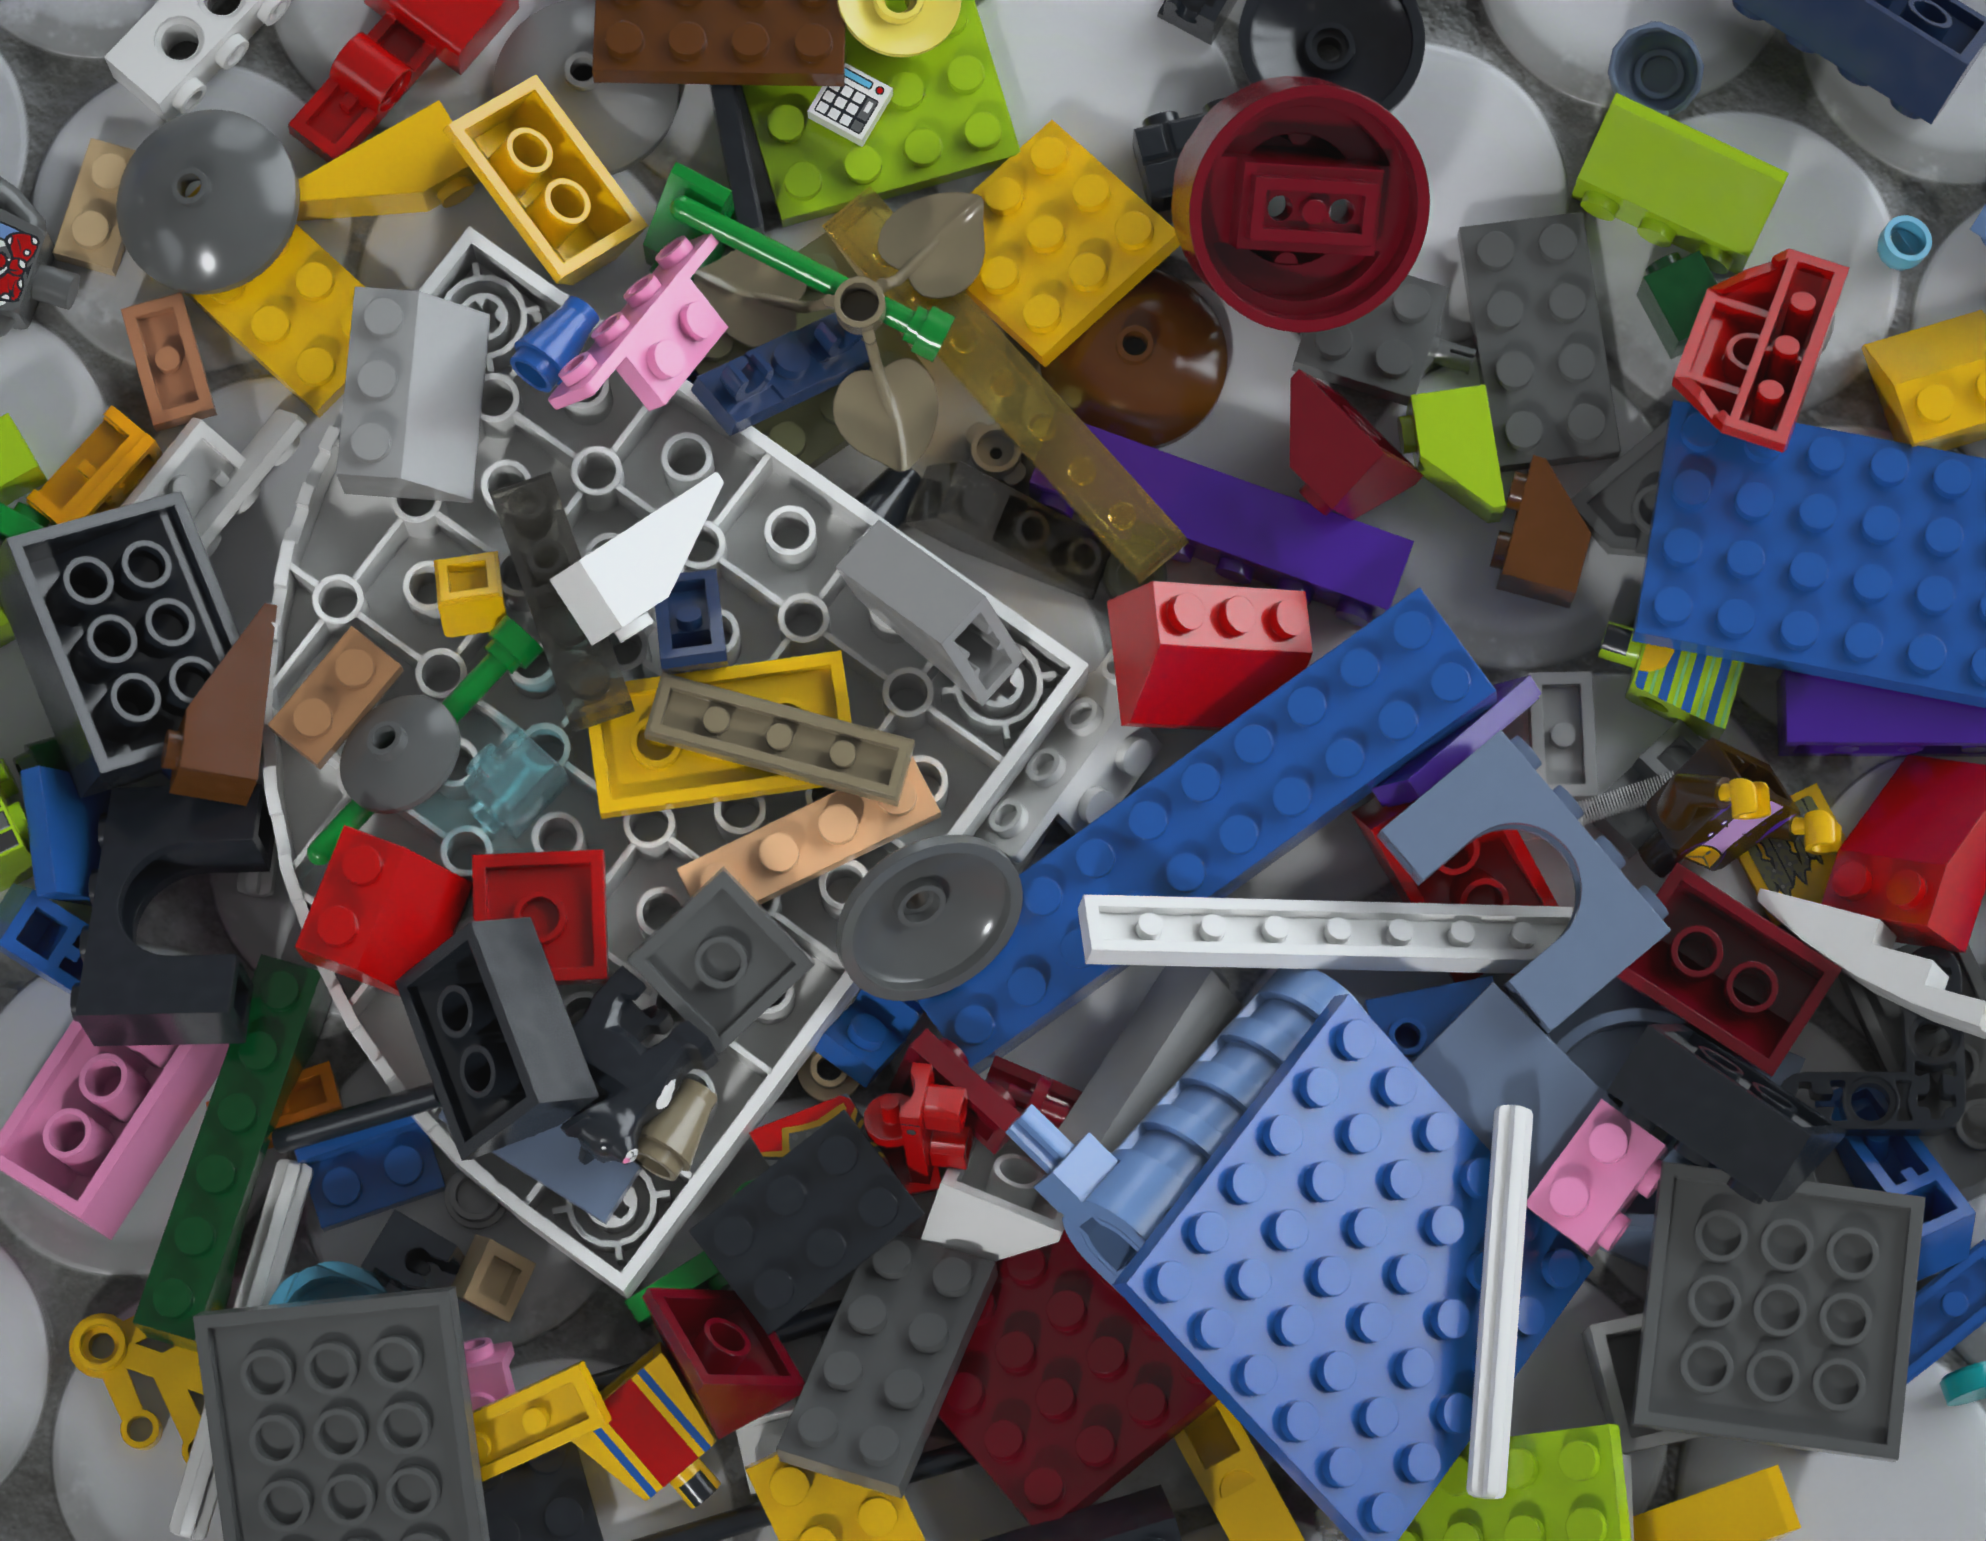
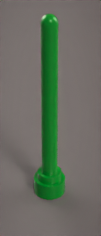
(921, 328)
(505, 652)

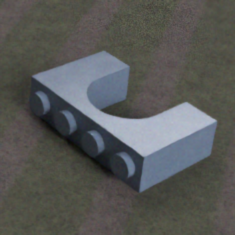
(1503, 791)

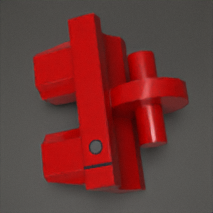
(926, 1124)

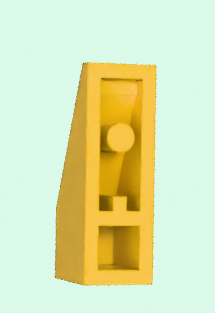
(393, 173)

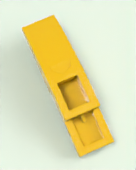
(1235, 1479)

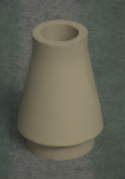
(673, 1136)

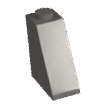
(931, 610)

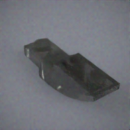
(540, 549)

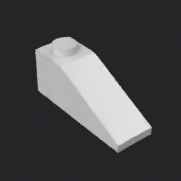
(637, 568)

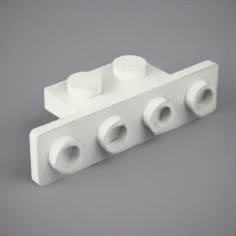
(215, 475)
(1076, 772)

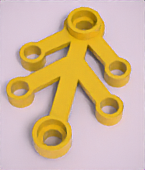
(173, 1371)

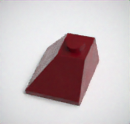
(1341, 453)

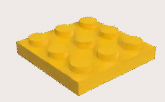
(1061, 243)

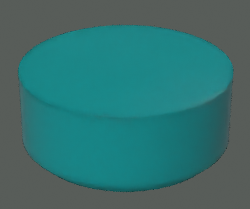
(1965, 1384)

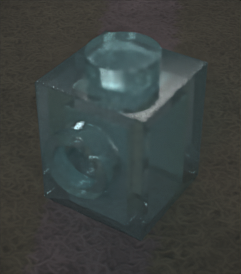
(512, 783)

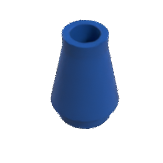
(553, 344)

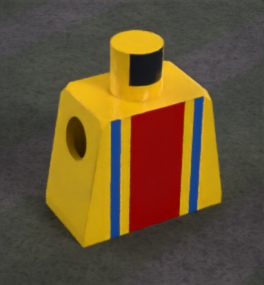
(654, 1432)

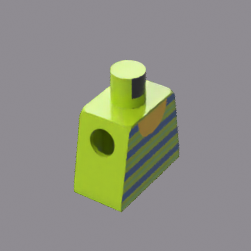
(1675, 681)

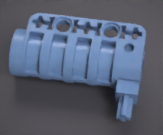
(1123, 1195)

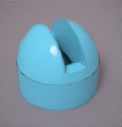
(1910, 243)

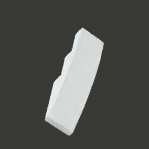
(1867, 955)

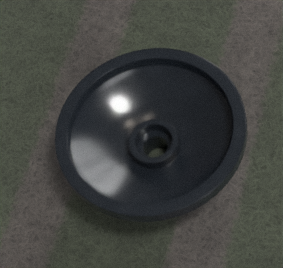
(1376, 40)

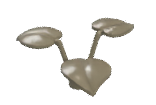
(893, 407)

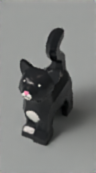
(629, 1076)

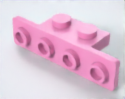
(655, 335)

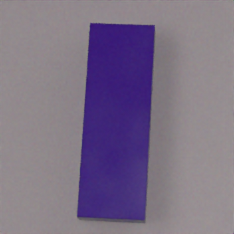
(1434, 764)

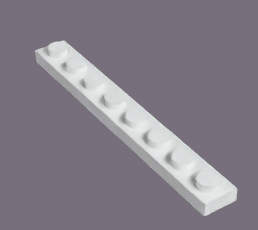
(1316, 934)

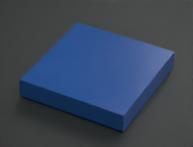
(61, 833)

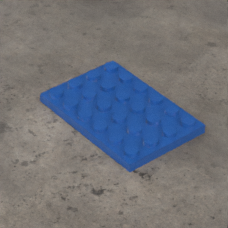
(1820, 557)

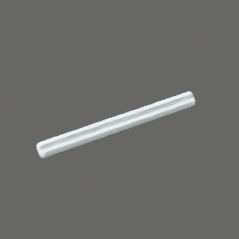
(259, 1282)
(1499, 1302)

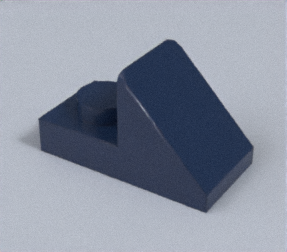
(692, 625)

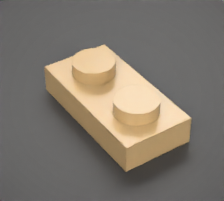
(90, 225)

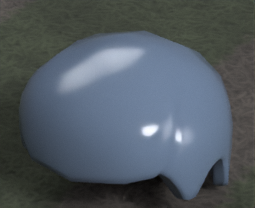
(1656, 67)

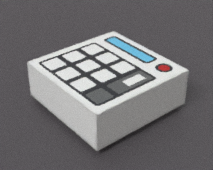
(852, 108)

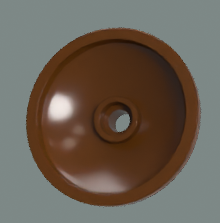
(1152, 394)

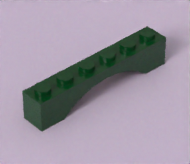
(209, 1213)

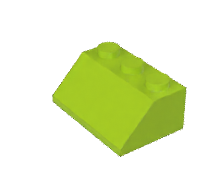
(1677, 185)

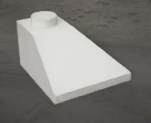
(993, 1206)

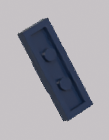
(780, 374)

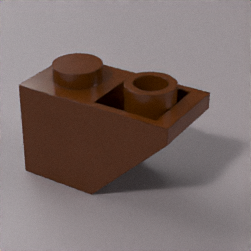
(1546, 541)

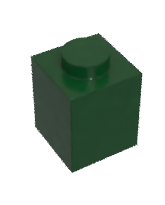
(1673, 297)

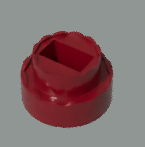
(1319, 152)

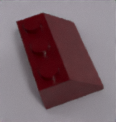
(1731, 972)

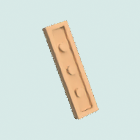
(814, 840)

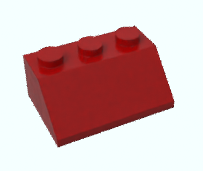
(1204, 651)

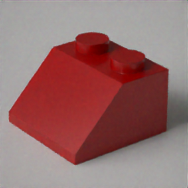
(380, 910)

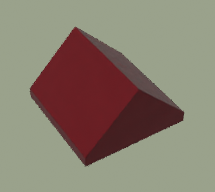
(723, 1355)

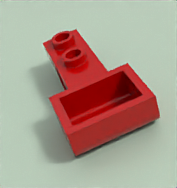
(383, 65)

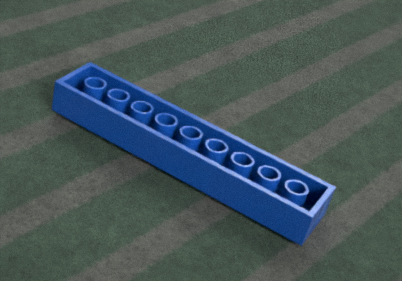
(1224, 812)

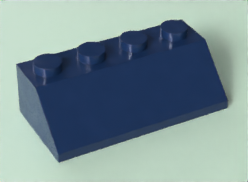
(1898, 47)

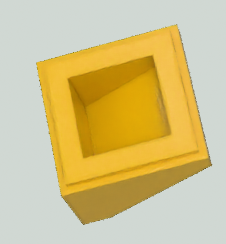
(469, 593)

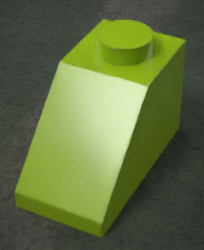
(1456, 447)

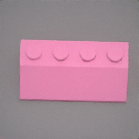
(104, 1122)

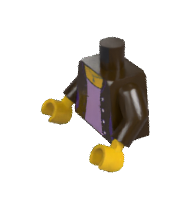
(1724, 807)

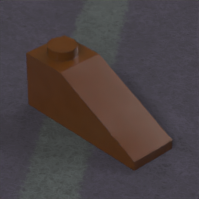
(222, 729)

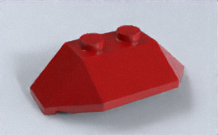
(1760, 346)

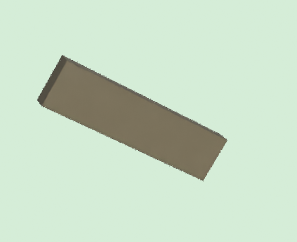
(779, 739)

